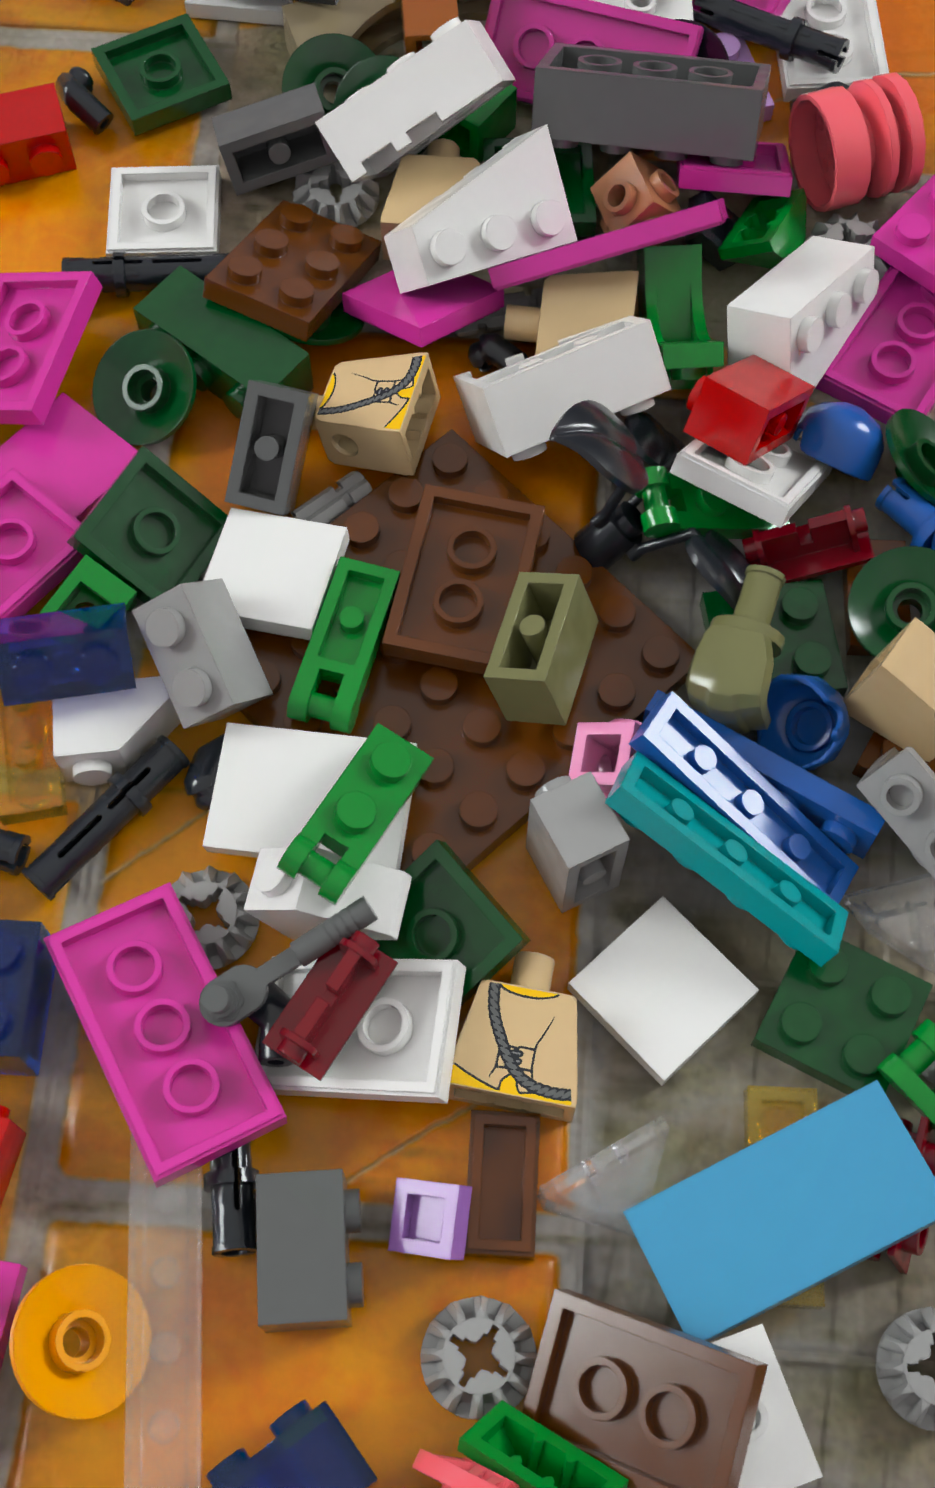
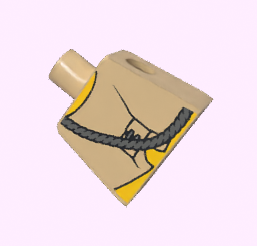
(378, 412)
(519, 1044)

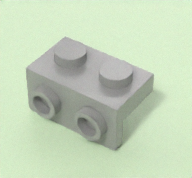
(904, 795)

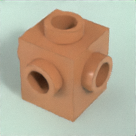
(634, 193)

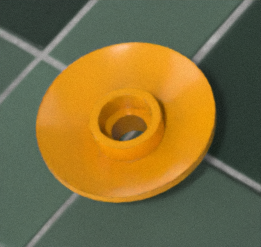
(95, 1307)

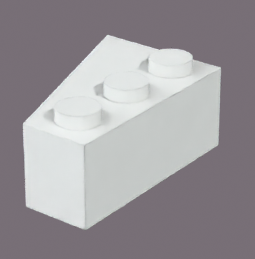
(416, 100)
(486, 219)
(804, 307)
(522, 403)

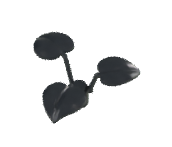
(617, 527)

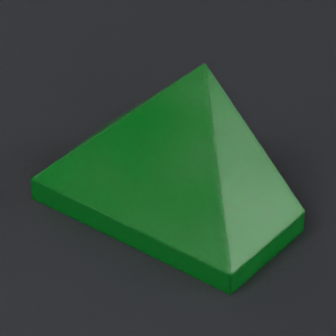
(767, 230)
(532, 1453)

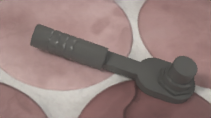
(246, 988)

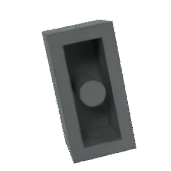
(273, 139)
(271, 447)
(305, 1251)

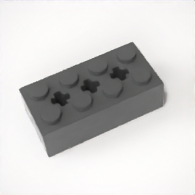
(651, 102)

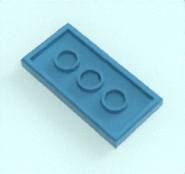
(786, 1213)

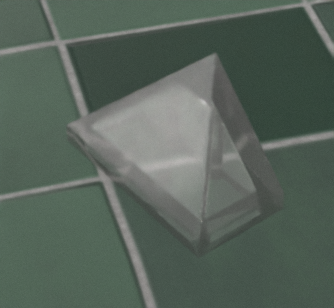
(900, 916)
(609, 1180)

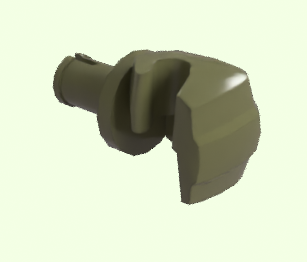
(736, 656)

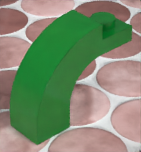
(673, 302)

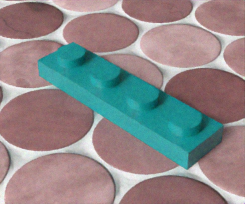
(728, 859)

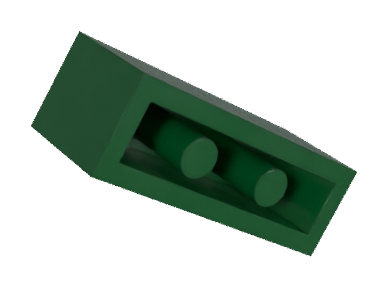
(222, 343)

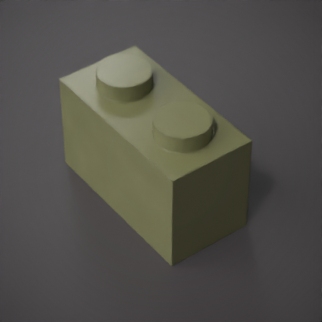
(542, 648)

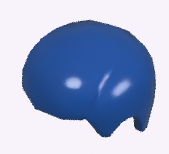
(842, 438)
(806, 720)

